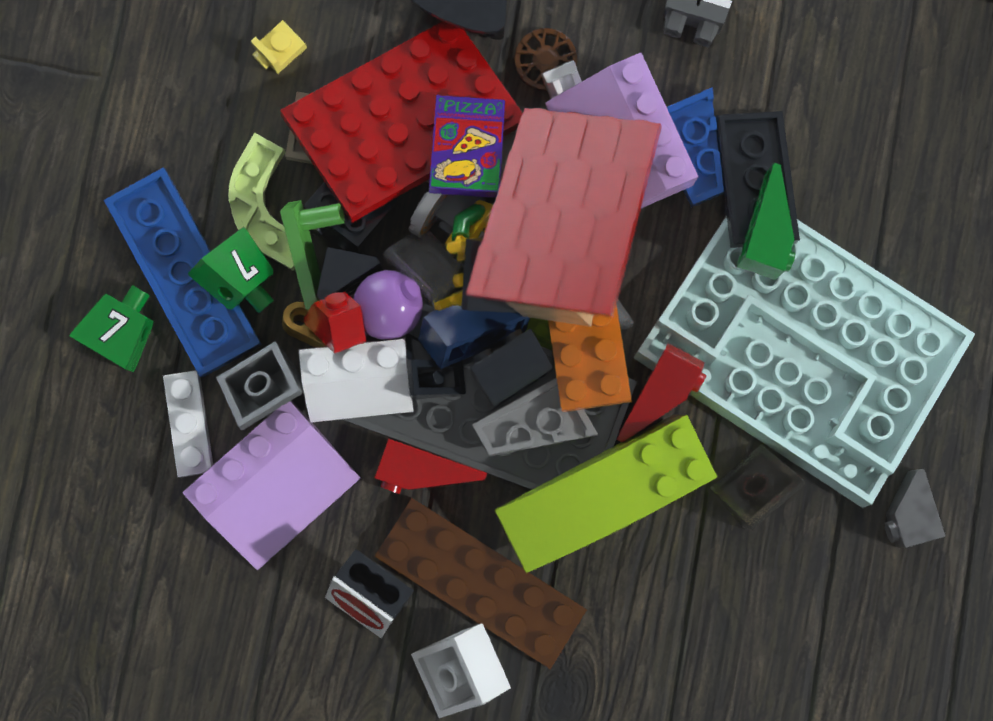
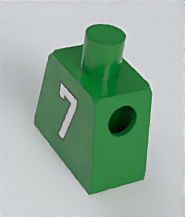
(235, 272)
(117, 328)

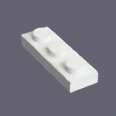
(188, 423)

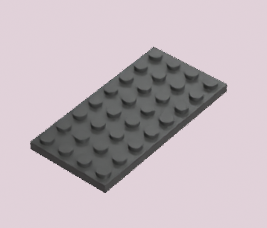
(447, 430)

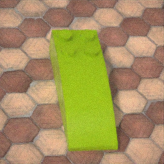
(606, 492)

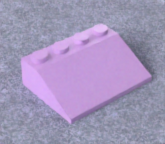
(630, 93)
(272, 484)

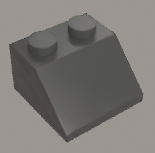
(260, 385)

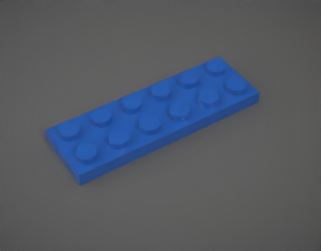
(166, 249)

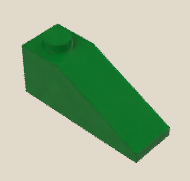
(770, 230)

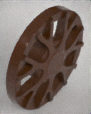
(544, 57)

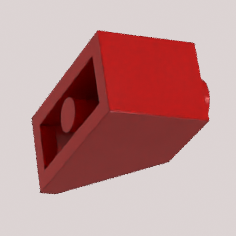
(337, 322)

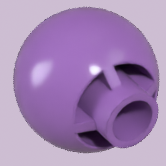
(389, 304)

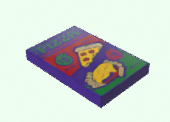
(467, 146)

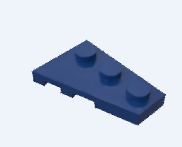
(697, 130)

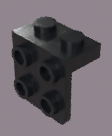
(349, 235)

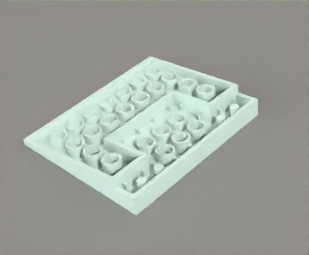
(816, 363)

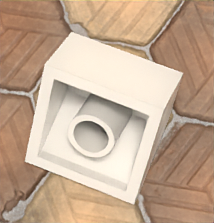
(461, 671)

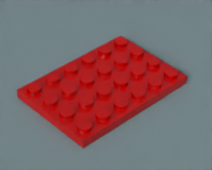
(377, 122)

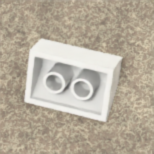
(356, 381)

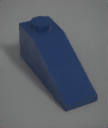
(459, 334)

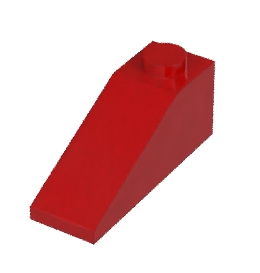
(666, 388)
(417, 469)

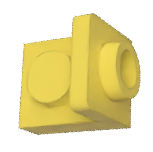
(278, 47)

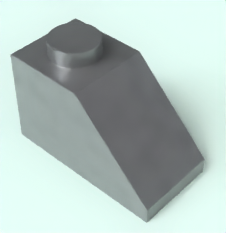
(913, 513)

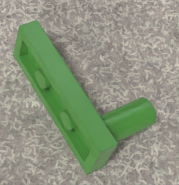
(297, 225)

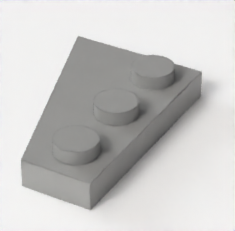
(533, 423)

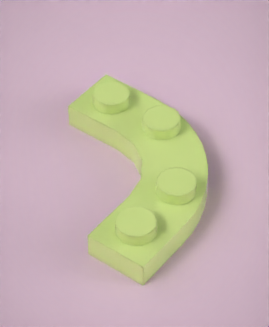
(248, 198)

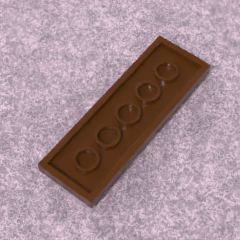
(481, 583)

